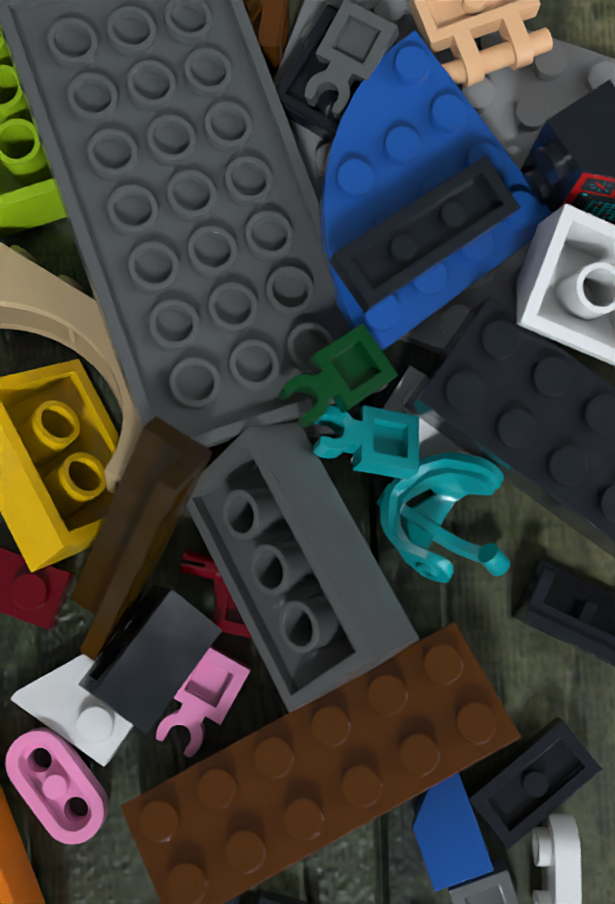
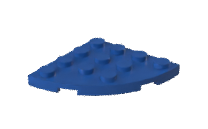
(394, 145)

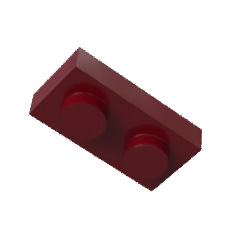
(34, 595)

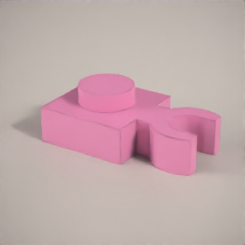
(206, 693)

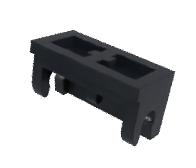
(569, 610)
(150, 657)

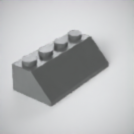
(296, 564)

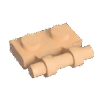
(457, 24)

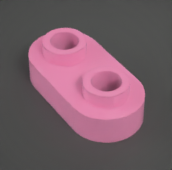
(51, 788)

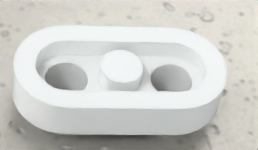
(559, 855)

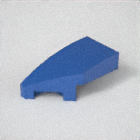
(449, 835)

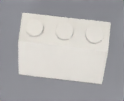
(570, 283)

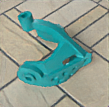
(450, 479)

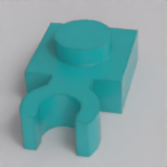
(378, 438)

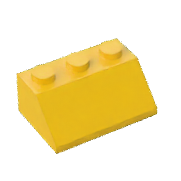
(53, 461)

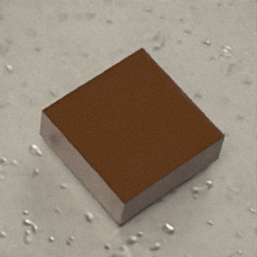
(274, 32)

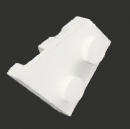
(73, 711)

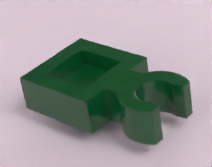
(344, 372)

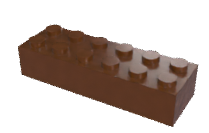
(319, 772)

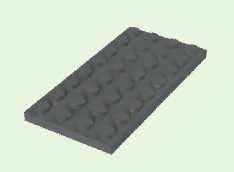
(181, 203)

